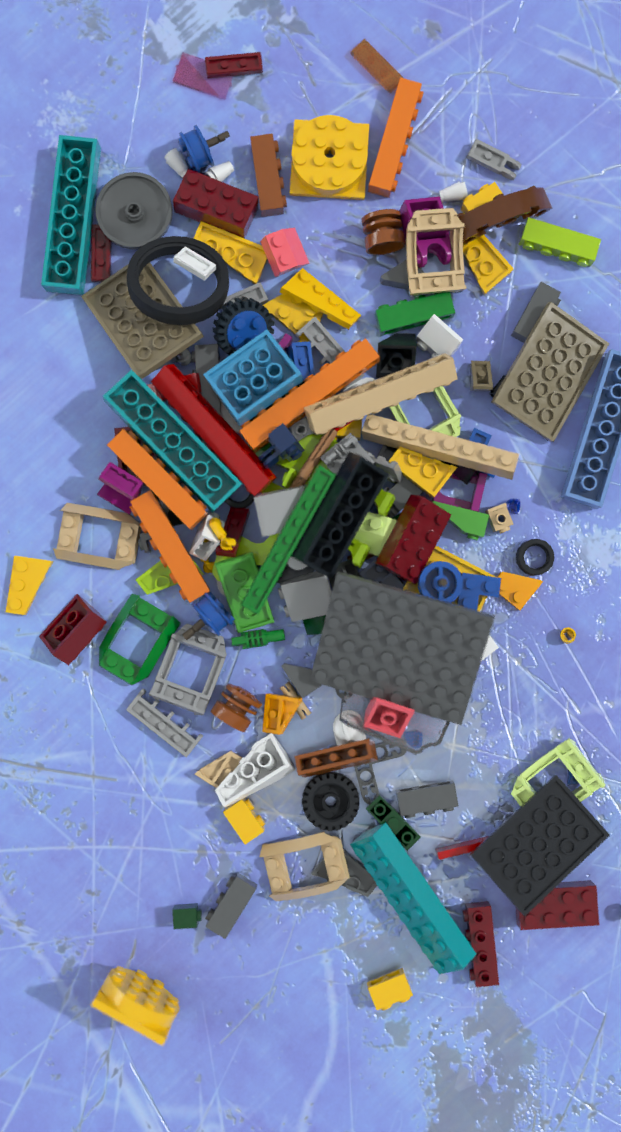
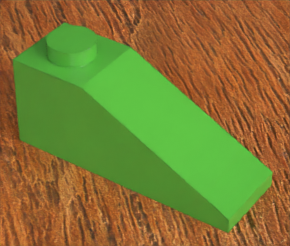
(466, 521)

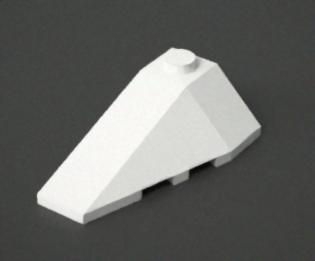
(259, 769)

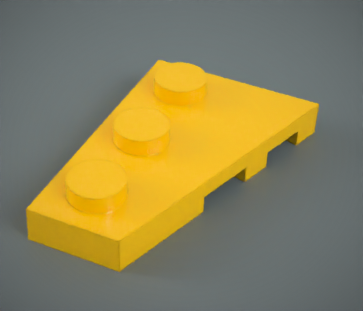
(423, 471)
(24, 583)

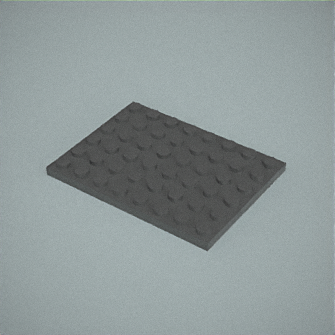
(401, 647)

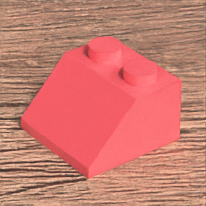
(284, 251)
(387, 717)

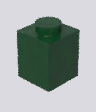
(186, 916)

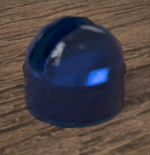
(514, 506)

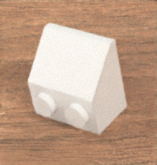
(438, 338)

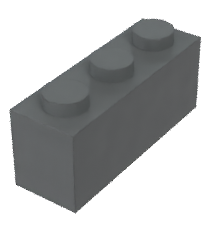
(537, 303)
(427, 799)
(230, 905)

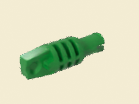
(258, 638)

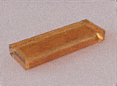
(376, 65)

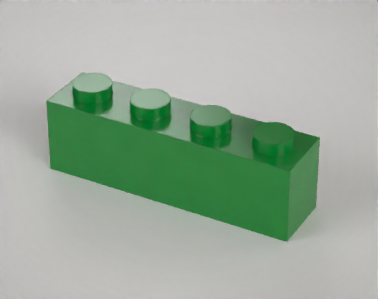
(413, 313)

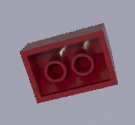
(72, 630)

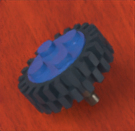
(241, 324)

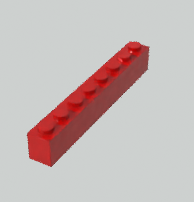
(213, 429)

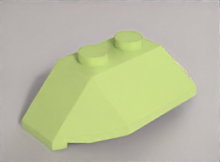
(375, 532)

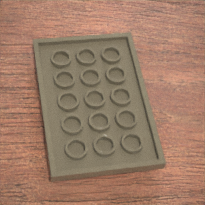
(139, 338)
(550, 372)

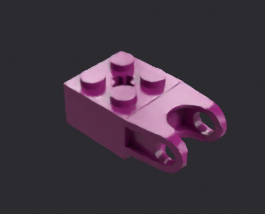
(427, 242)

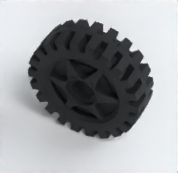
(335, 816)

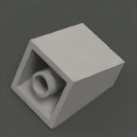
(275, 508)
(306, 596)

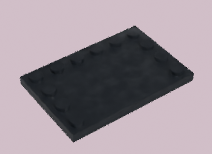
(539, 845)

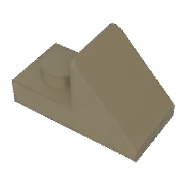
(481, 376)

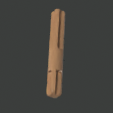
(314, 458)

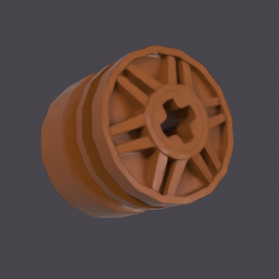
(383, 232)
(236, 707)

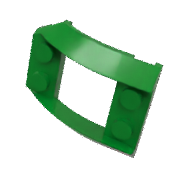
(151, 617)

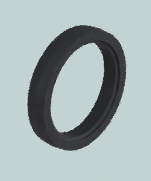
(169, 314)

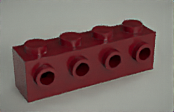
(481, 938)

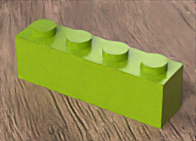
(559, 242)

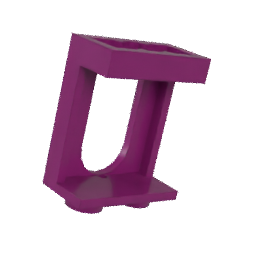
(117, 489)
(474, 505)

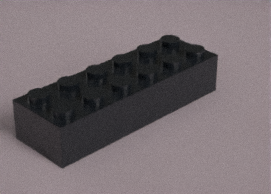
(340, 514)

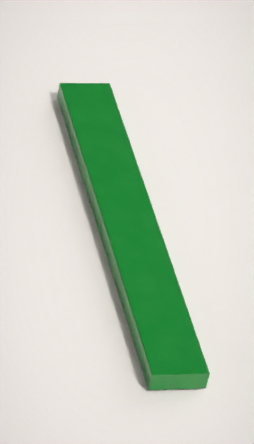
(288, 539)

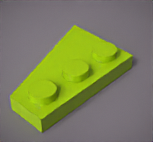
(157, 578)

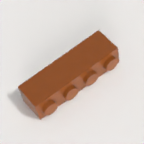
(267, 175)
(336, 758)

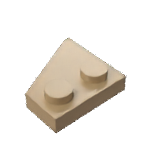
(219, 769)

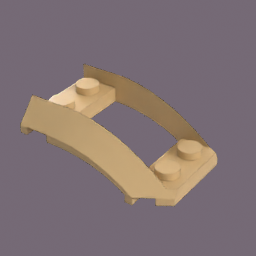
(435, 281)
(71, 530)
(278, 872)

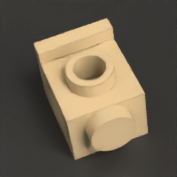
(493, 518)

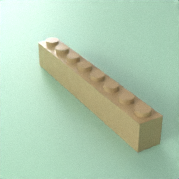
(381, 393)
(440, 446)

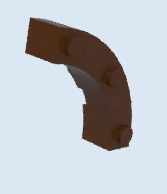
(503, 211)

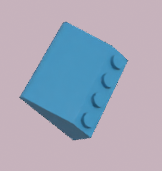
(253, 377)

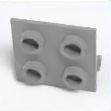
(335, 456)

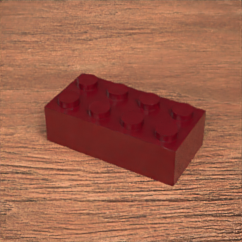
(215, 203)
(413, 538)
(565, 906)

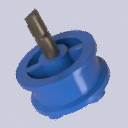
(198, 148)
(440, 581)
(211, 614)

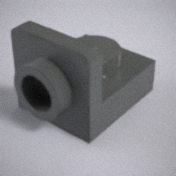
(143, 542)

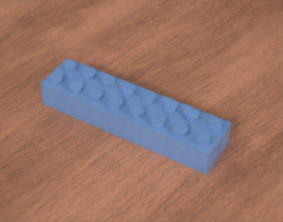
(598, 440)

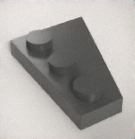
(359, 881)

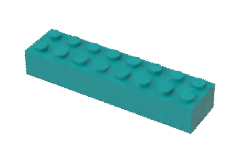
(71, 215)
(171, 441)
(413, 899)

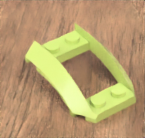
(449, 426)
(573, 760)

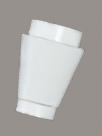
(177, 162)
(221, 171)
(454, 192)

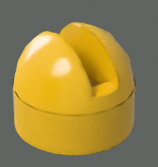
(570, 632)

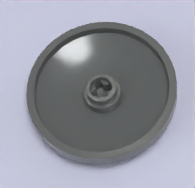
(133, 210)

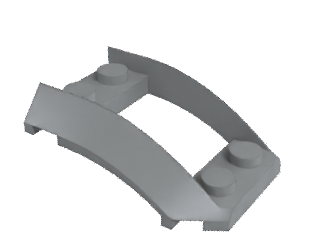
(180, 695)

